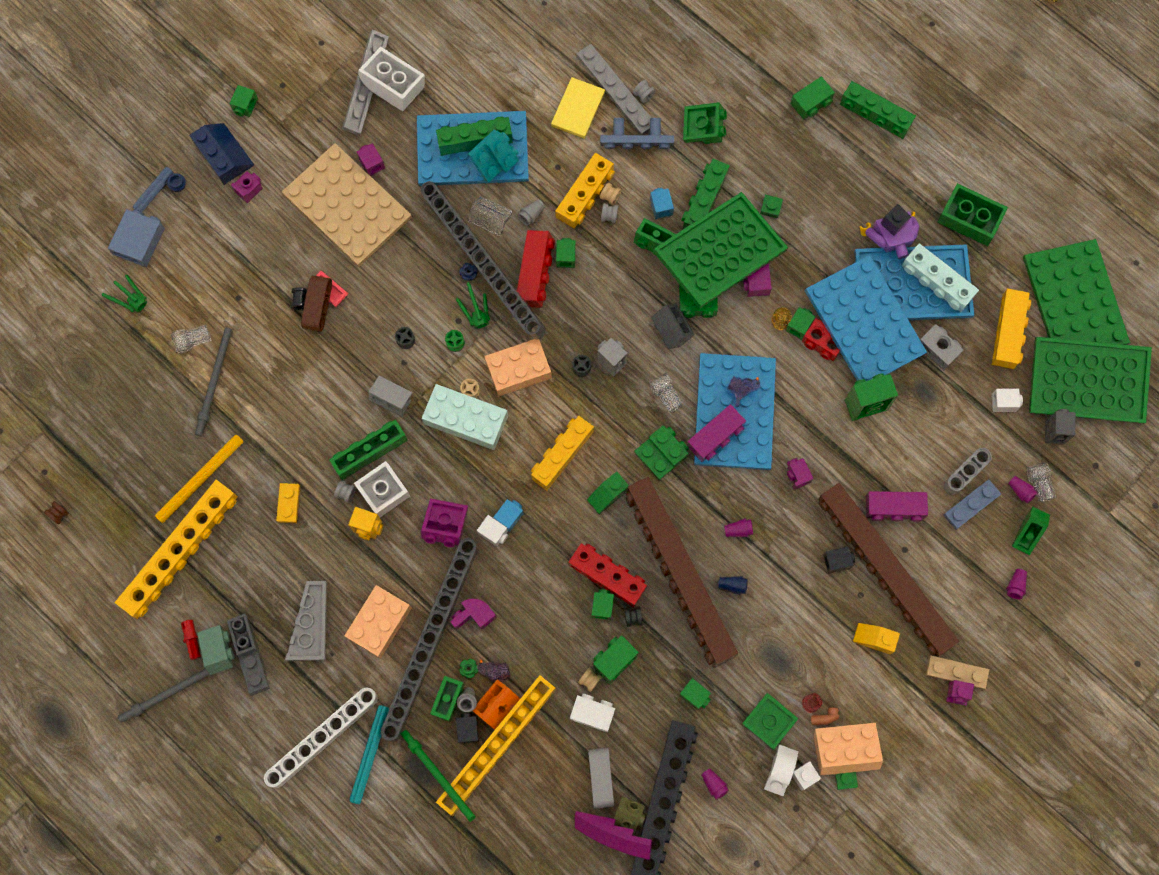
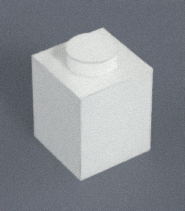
(1006, 400)
(493, 531)
(805, 776)

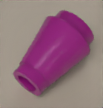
(1022, 489)
(740, 528)
(1017, 586)
(715, 785)

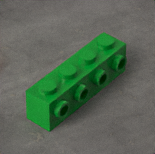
(877, 110)
(467, 136)
(707, 192)
(651, 235)
(368, 449)

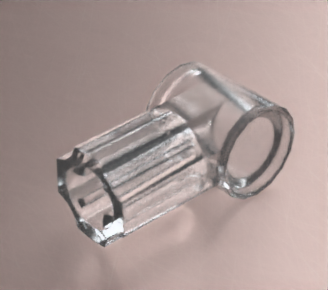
(186, 339)
(665, 390)
(1040, 477)

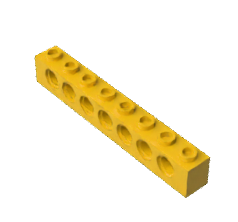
(166, 552)
(498, 743)

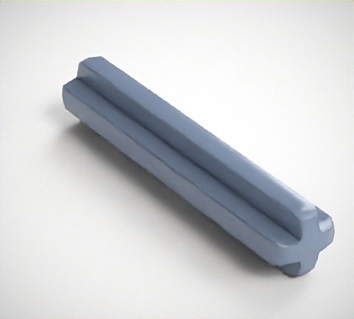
(152, 190)

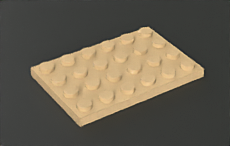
(346, 204)

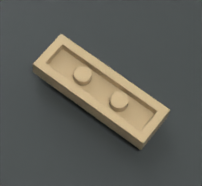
(954, 670)

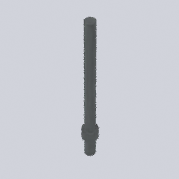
(203, 416)
(138, 709)

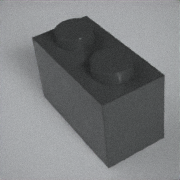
(672, 326)
(1060, 427)

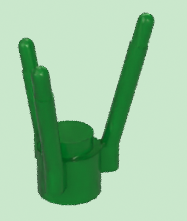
(136, 302)
(478, 318)

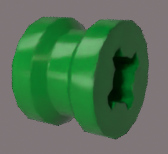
(451, 338)

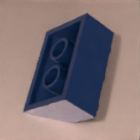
(221, 151)

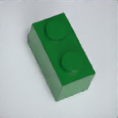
(812, 98)
(446, 699)

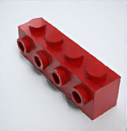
(535, 267)
(608, 575)

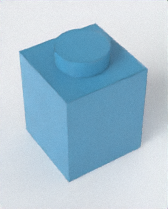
(661, 203)
(509, 514)

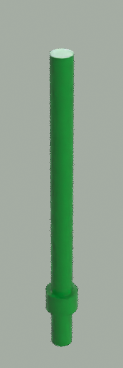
(416, 748)

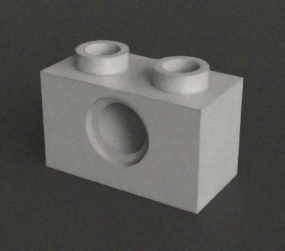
(945, 356)

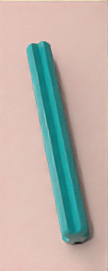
(368, 755)

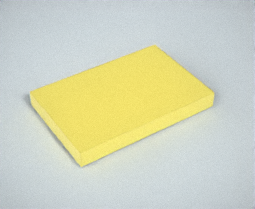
(578, 107)

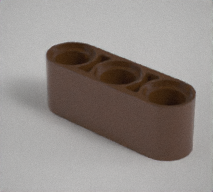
(316, 303)

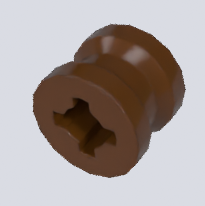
(56, 512)

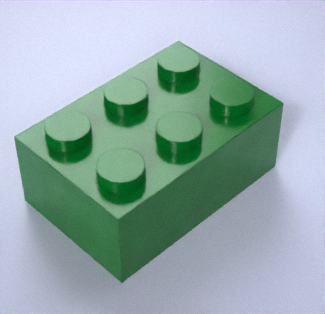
(972, 214)
(871, 396)

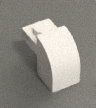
(782, 770)

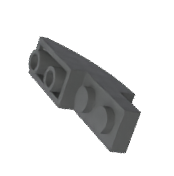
(248, 654)

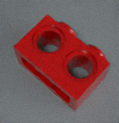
(820, 345)

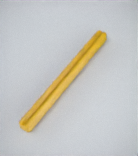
(198, 479)

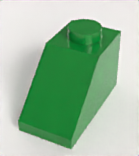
(608, 492)
(1031, 530)

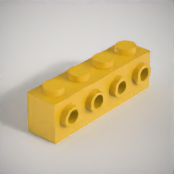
(584, 191)
(1011, 329)
(562, 453)

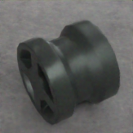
(402, 334)
(584, 362)
(633, 616)

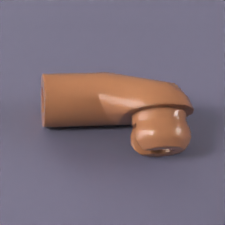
(825, 719)

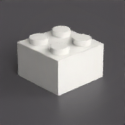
(382, 489)

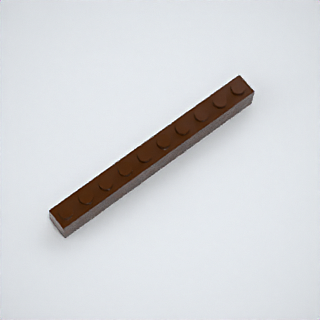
(888, 570)

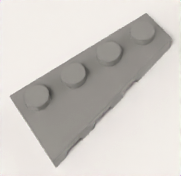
(309, 634)

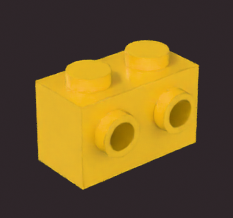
(365, 524)

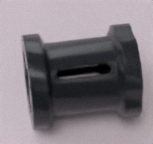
(299, 297)

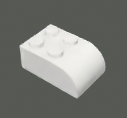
(391, 78)

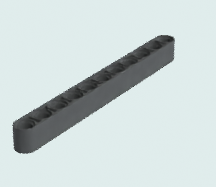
(487, 264)
(430, 649)

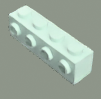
(940, 278)

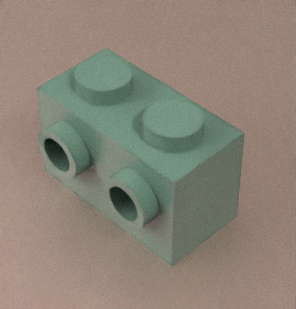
(215, 649)

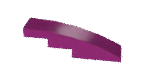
(616, 837)

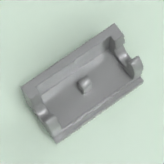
(390, 396)

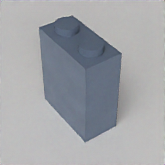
(136, 237)

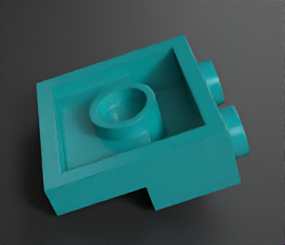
(493, 155)

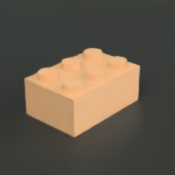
(518, 367)
(378, 621)
(848, 749)

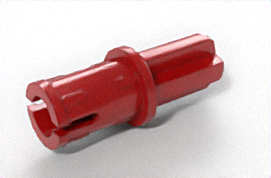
(190, 639)

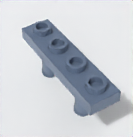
(618, 137)

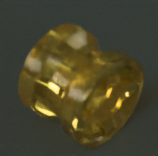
(782, 314)

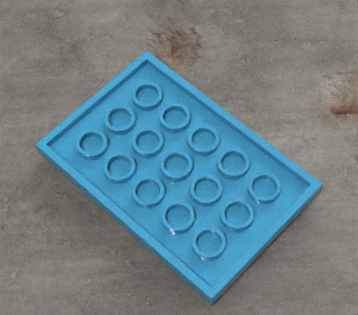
(458, 167)
(914, 298)
(865, 320)
(754, 445)

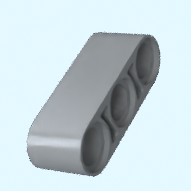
(975, 467)
(601, 778)

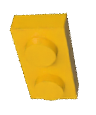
(288, 503)

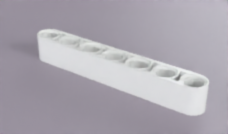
(311, 739)

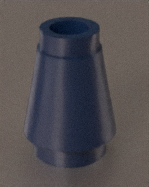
(733, 584)

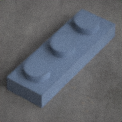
(972, 504)

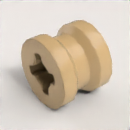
(610, 194)
(468, 386)
(590, 679)

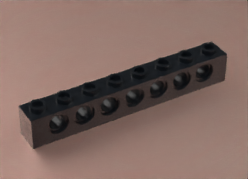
(677, 731)

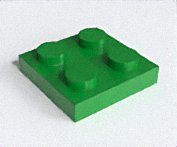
(770, 721)

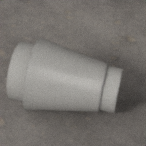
(531, 212)
(467, 700)

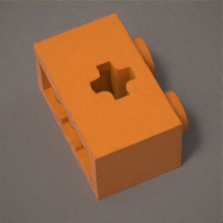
(496, 704)

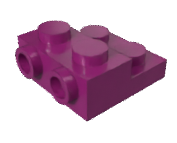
(444, 522)

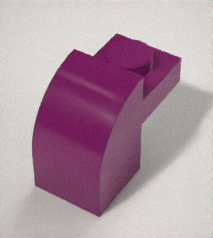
(474, 609)

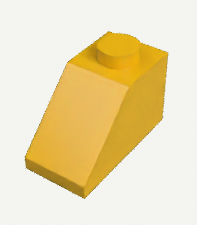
(876, 638)

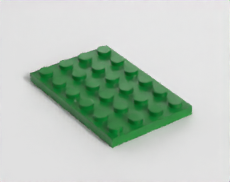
(720, 250)
(1076, 294)
(1090, 379)

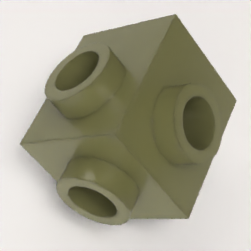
(629, 814)

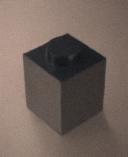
(895, 220)
(839, 559)
(467, 728)

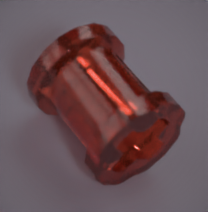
(806, 705)

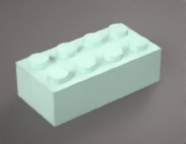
(465, 417)

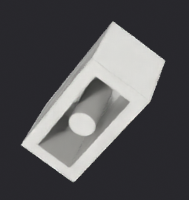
(592, 713)

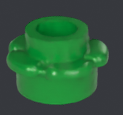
(468, 663)

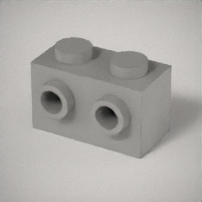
(612, 356)

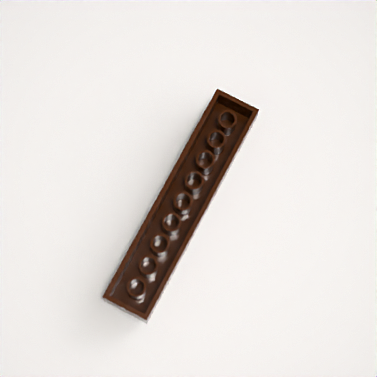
(681, 572)

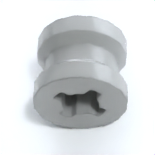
(644, 91)
(609, 213)
(345, 491)

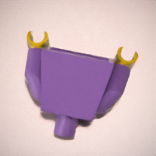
(886, 240)

